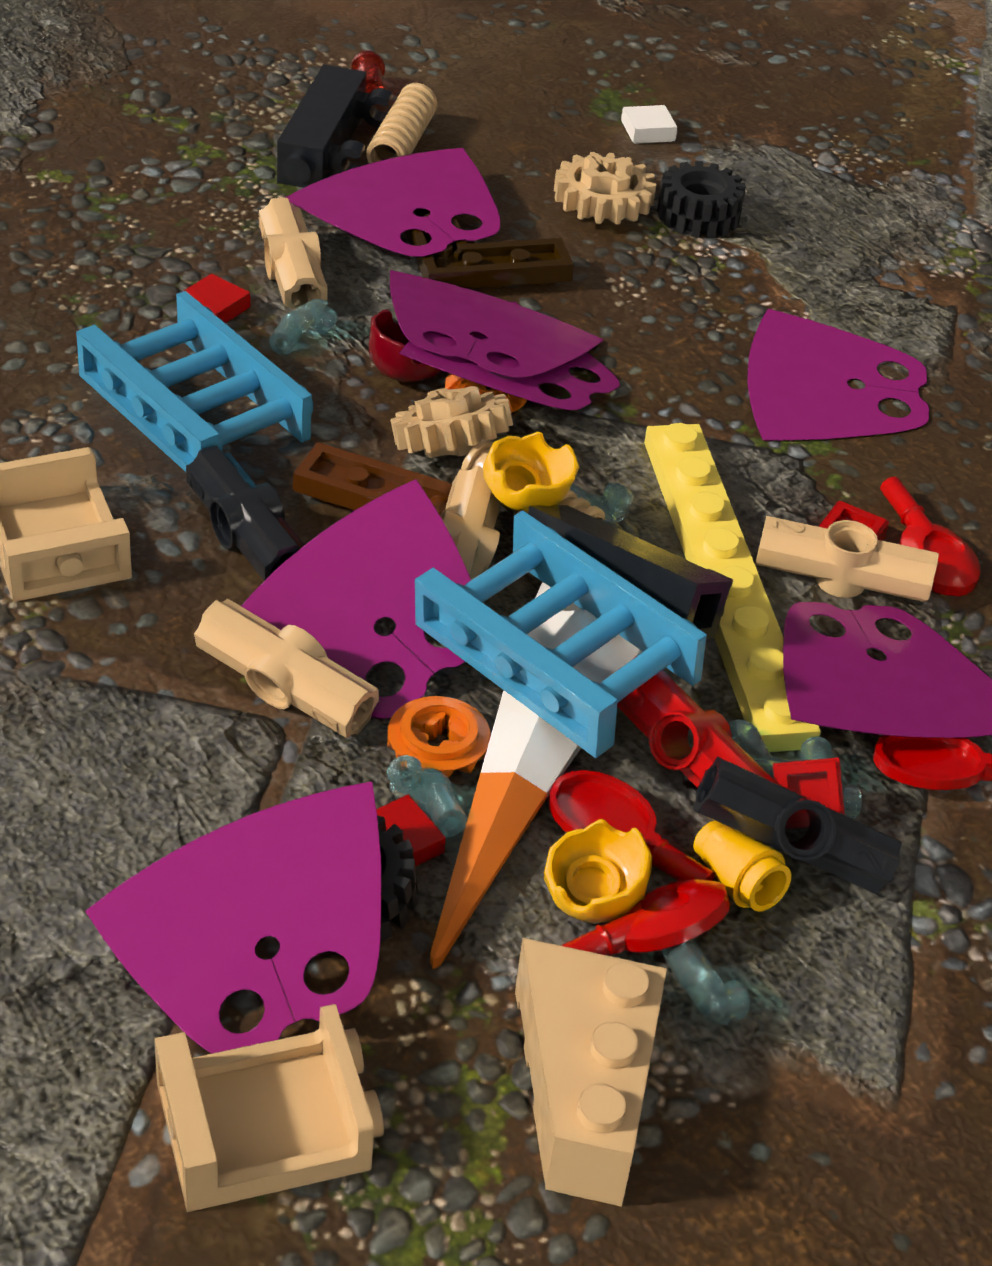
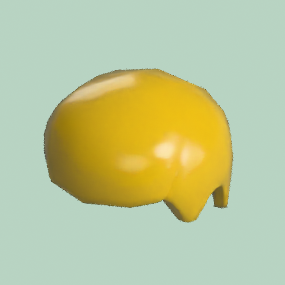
(529, 471)
(598, 872)

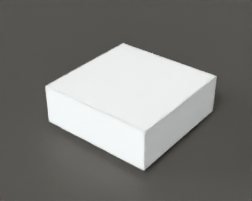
(649, 124)

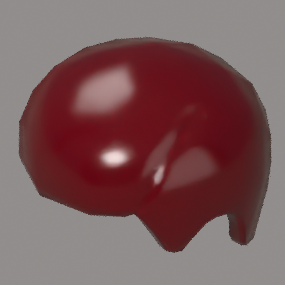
(386, 343)

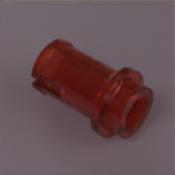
(373, 65)

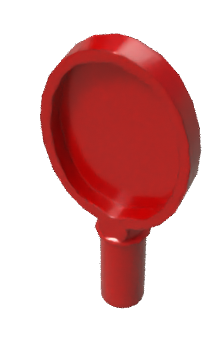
(957, 563)
(932, 762)
(590, 795)
(661, 919)

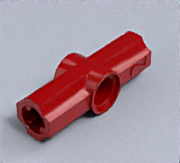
(667, 714)

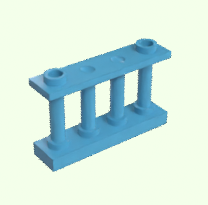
(174, 420)
(543, 676)

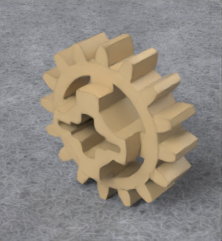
(604, 187)
(451, 421)

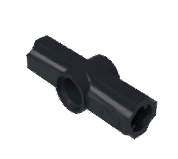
(241, 511)
(832, 840)

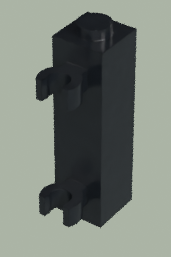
(323, 124)
(669, 579)

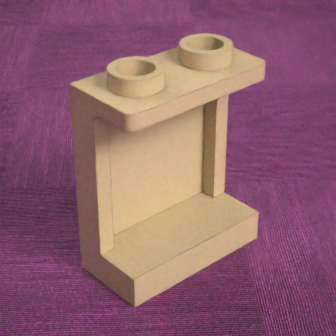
(58, 527)
(267, 1113)

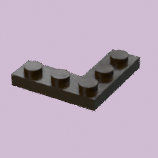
(494, 263)

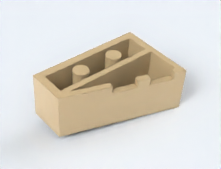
(589, 1060)

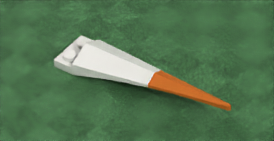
(516, 778)

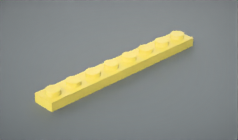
(712, 538)

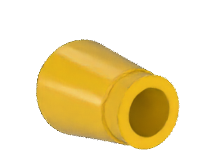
(749, 869)

